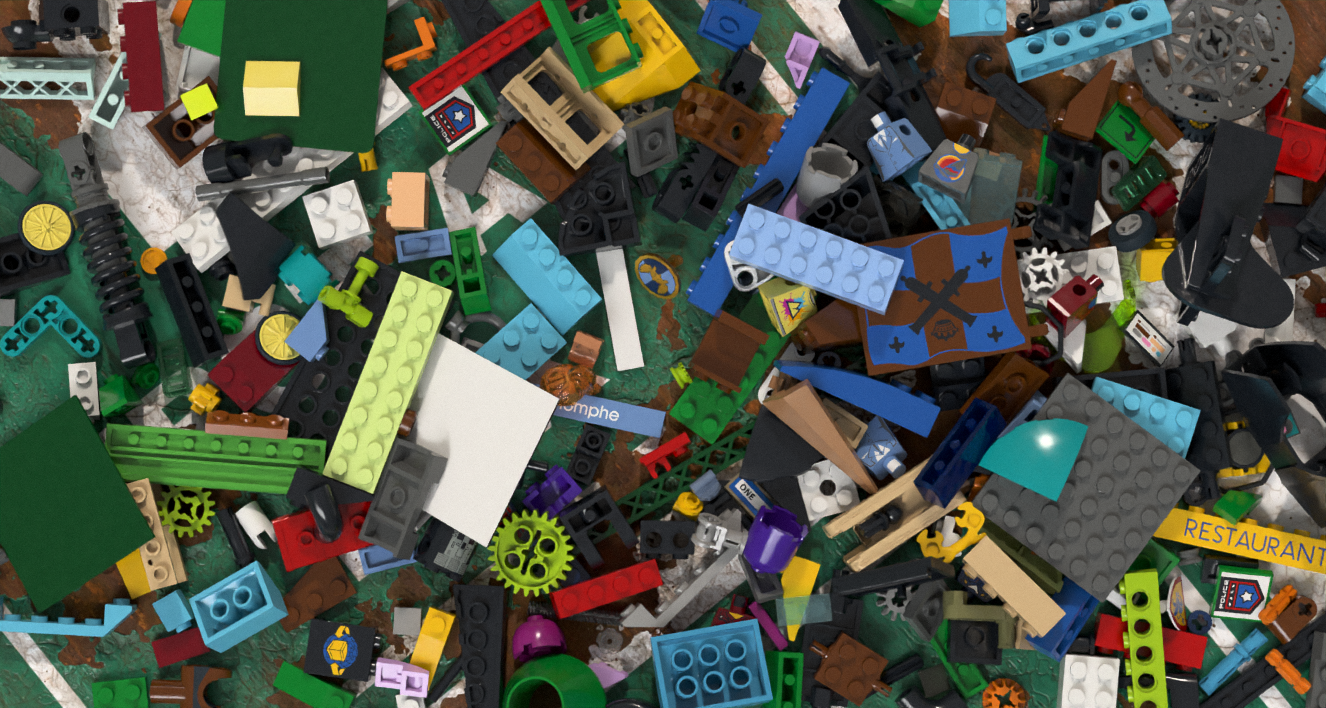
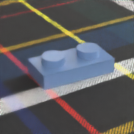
(423, 245)

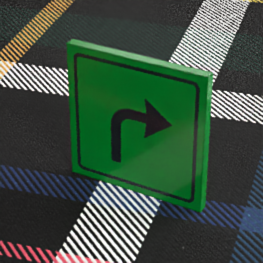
(1125, 132)

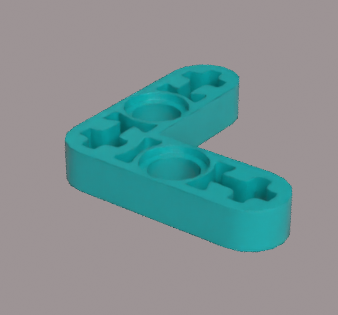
(57, 321)

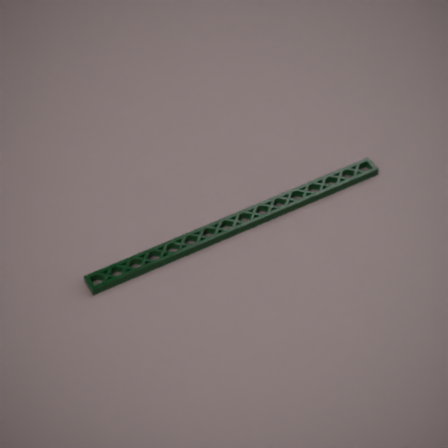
(648, 486)

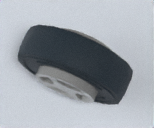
(1132, 231)

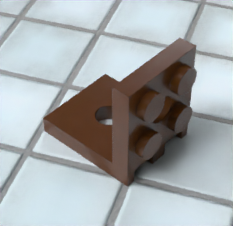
(710, 117)

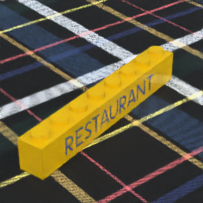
(1245, 538)

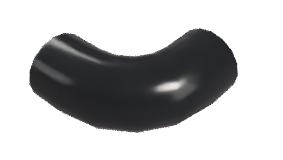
(326, 514)
(914, 698)

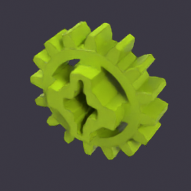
(175, 515)

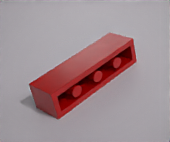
(605, 588)
(1179, 647)

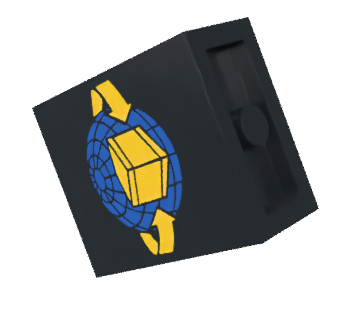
(342, 650)

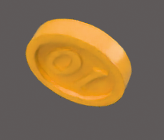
(151, 259)

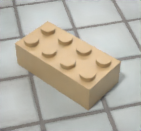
(1013, 587)

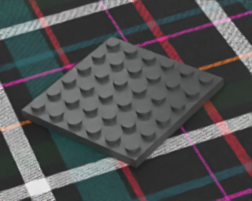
(1110, 502)

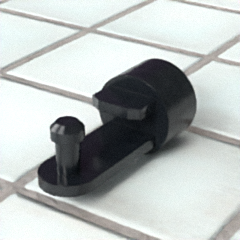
(231, 159)

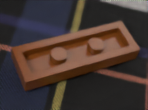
(247, 425)

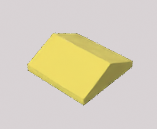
(272, 88)

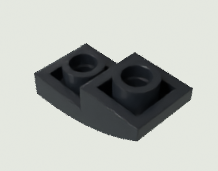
(587, 455)

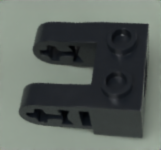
(591, 511)

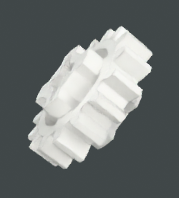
(1046, 266)

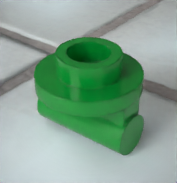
(230, 321)
(146, 375)

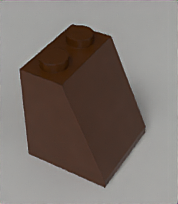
(829, 329)

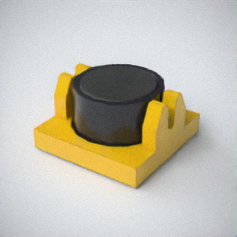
(1245, 452)

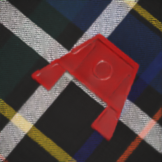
(1302, 145)

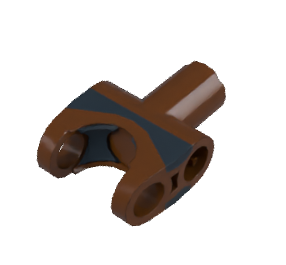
(191, 689)

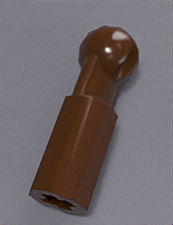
(1151, 117)

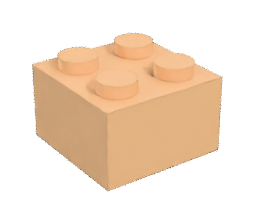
(409, 201)

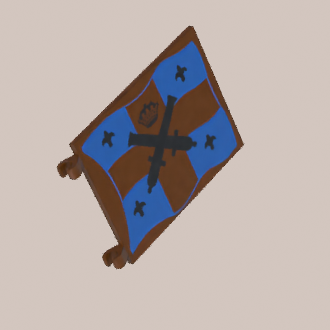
(951, 301)

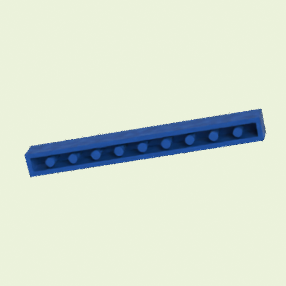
(784, 163)

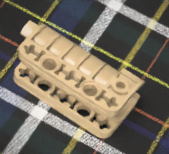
(916, 516)

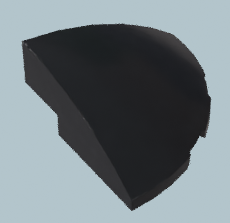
(601, 215)
(776, 450)

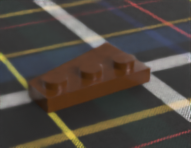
(316, 592)

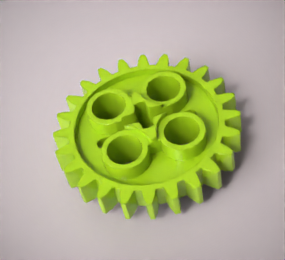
(553, 561)

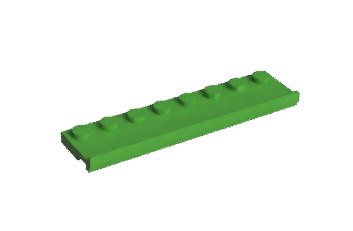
(209, 459)

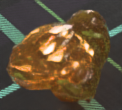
(570, 383)

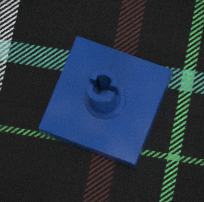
(729, 23)

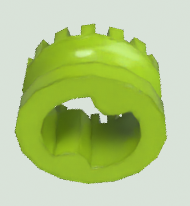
(681, 375)

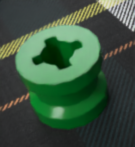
(447, 274)

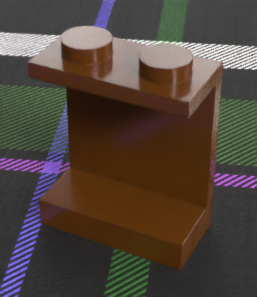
(726, 351)

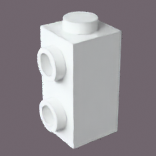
(84, 385)

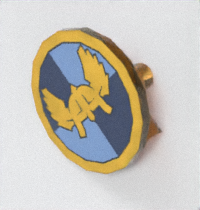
(659, 275)

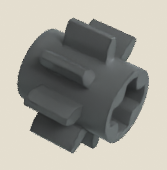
(508, 111)
(632, 113)

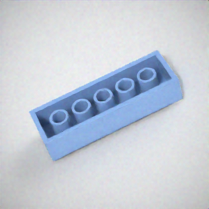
(816, 259)

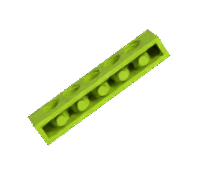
(1144, 581)

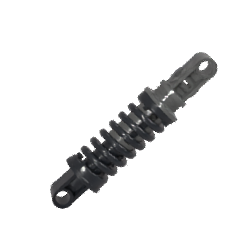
(104, 245)

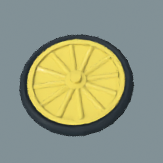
(46, 227)
(272, 333)

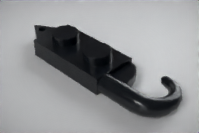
(1009, 96)

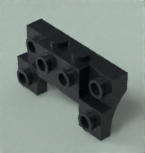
(1074, 192)

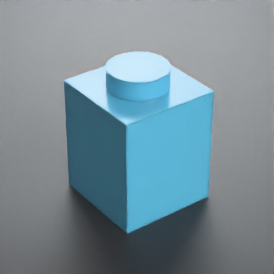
(174, 611)

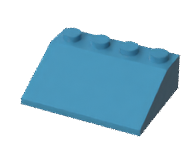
(712, 667)

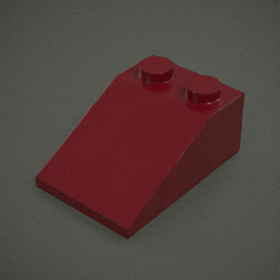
(248, 375)

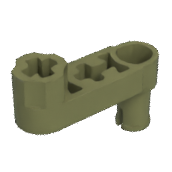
(956, 608)

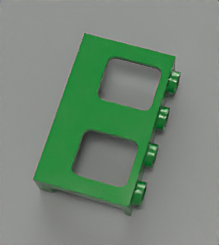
(577, 37)

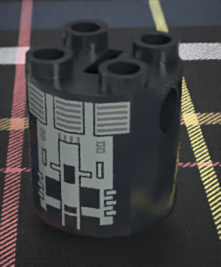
(445, 550)

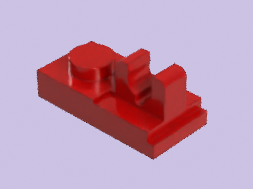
(674, 447)

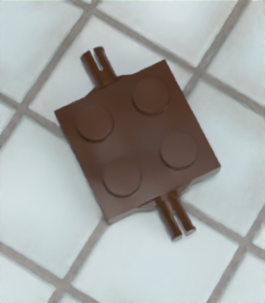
(850, 668)

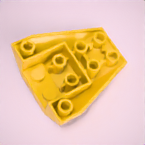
(664, 63)

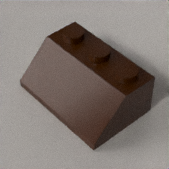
(540, 161)

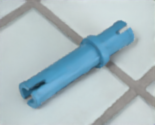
(1240, 654)

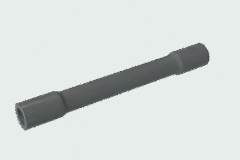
(305, 177)

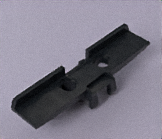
(871, 31)

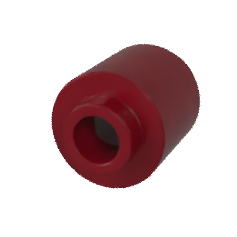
(1160, 200)

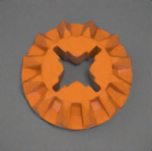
(1001, 687)

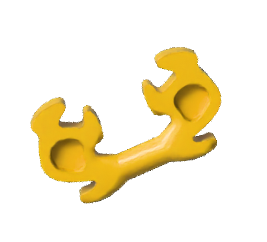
(972, 519)

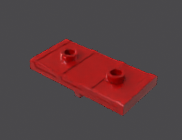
(301, 547)

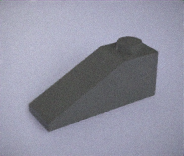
(473, 163)

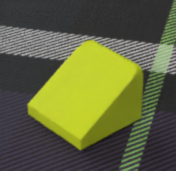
(199, 101)

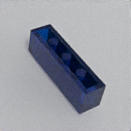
(960, 453)

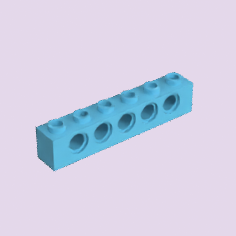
(1079, 48)

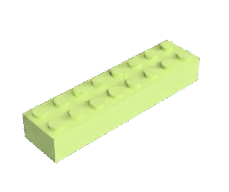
(388, 382)

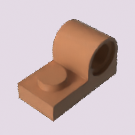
(585, 349)

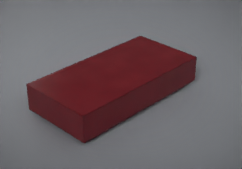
(179, 647)

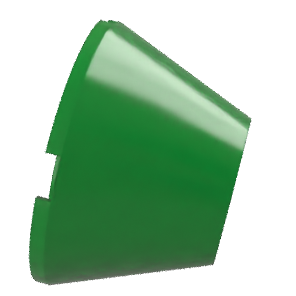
(570, 676)

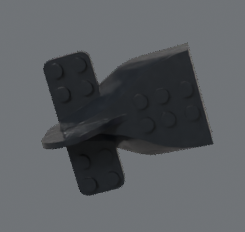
(1214, 221)

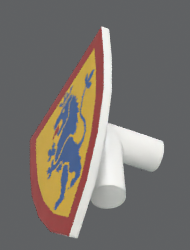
(1175, 605)

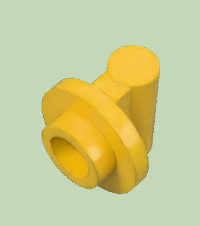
(688, 505)

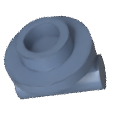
(706, 486)

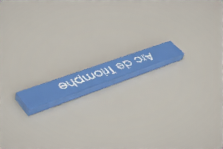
(614, 415)

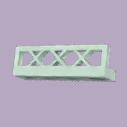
(40, 71)

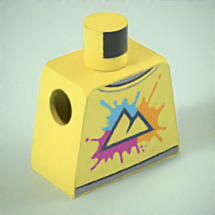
(787, 303)

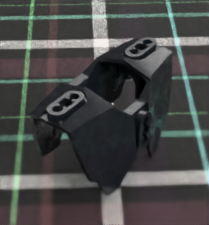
(1269, 377)

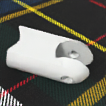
(255, 522)

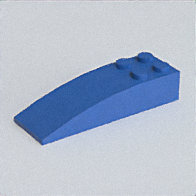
(878, 396)

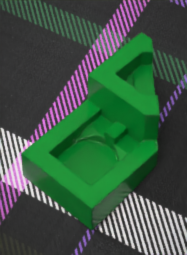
(1236, 504)

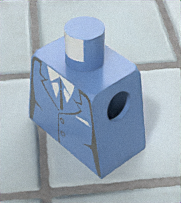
(895, 146)
(881, 450)

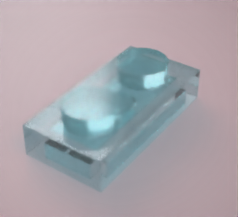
(803, 609)

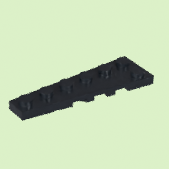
(482, 639)

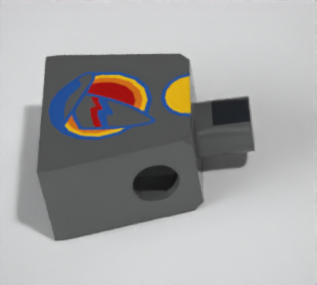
(951, 168)

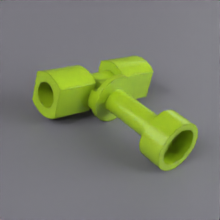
(348, 300)

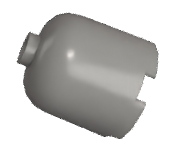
(823, 172)

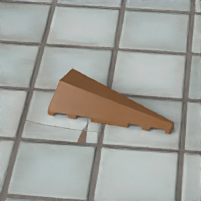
(809, 418)

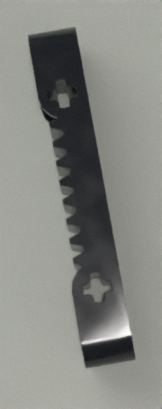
(673, 197)

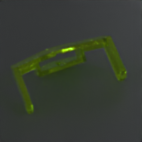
(1104, 343)

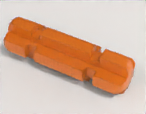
(1277, 604)
(1288, 671)

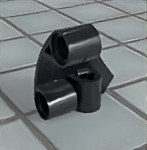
(254, 246)

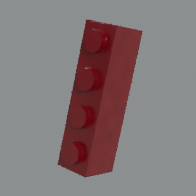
(142, 56)

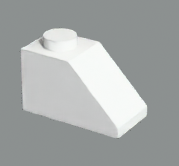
(1072, 345)

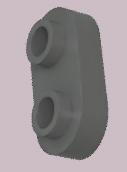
(1111, 177)

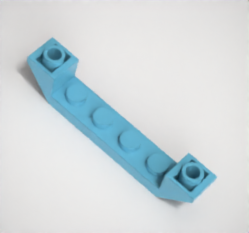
(939, 206)
(114, 615)

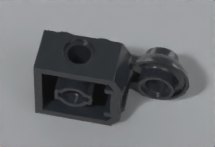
(57, 20)

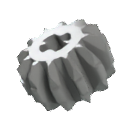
(893, 606)

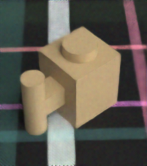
(234, 299)

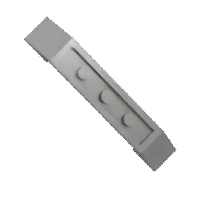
(638, 616)

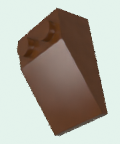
(963, 112)
(1081, 113)
(180, 136)

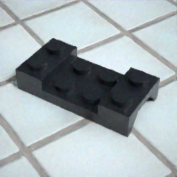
(855, 124)
(956, 382)

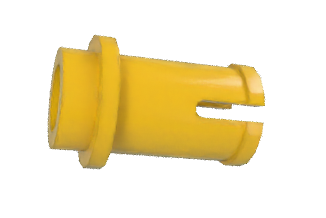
(368, 161)

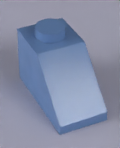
(311, 334)

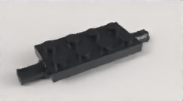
(1198, 387)
(845, 618)

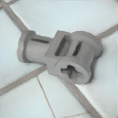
(718, 534)

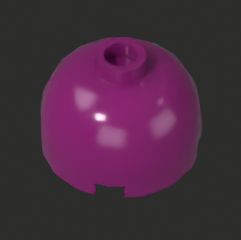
(538, 638)

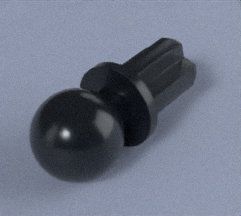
(891, 514)

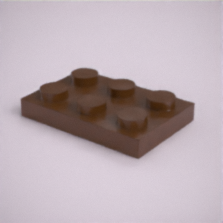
(1010, 385)

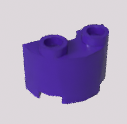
(553, 493)

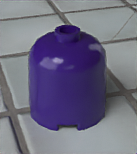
(773, 540)

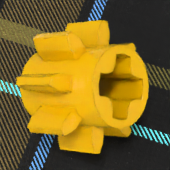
(204, 399)

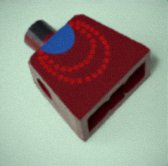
(1074, 302)

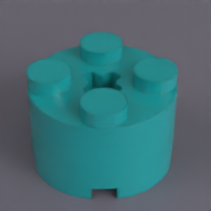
(306, 274)

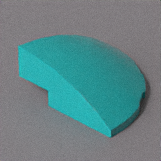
(1037, 454)

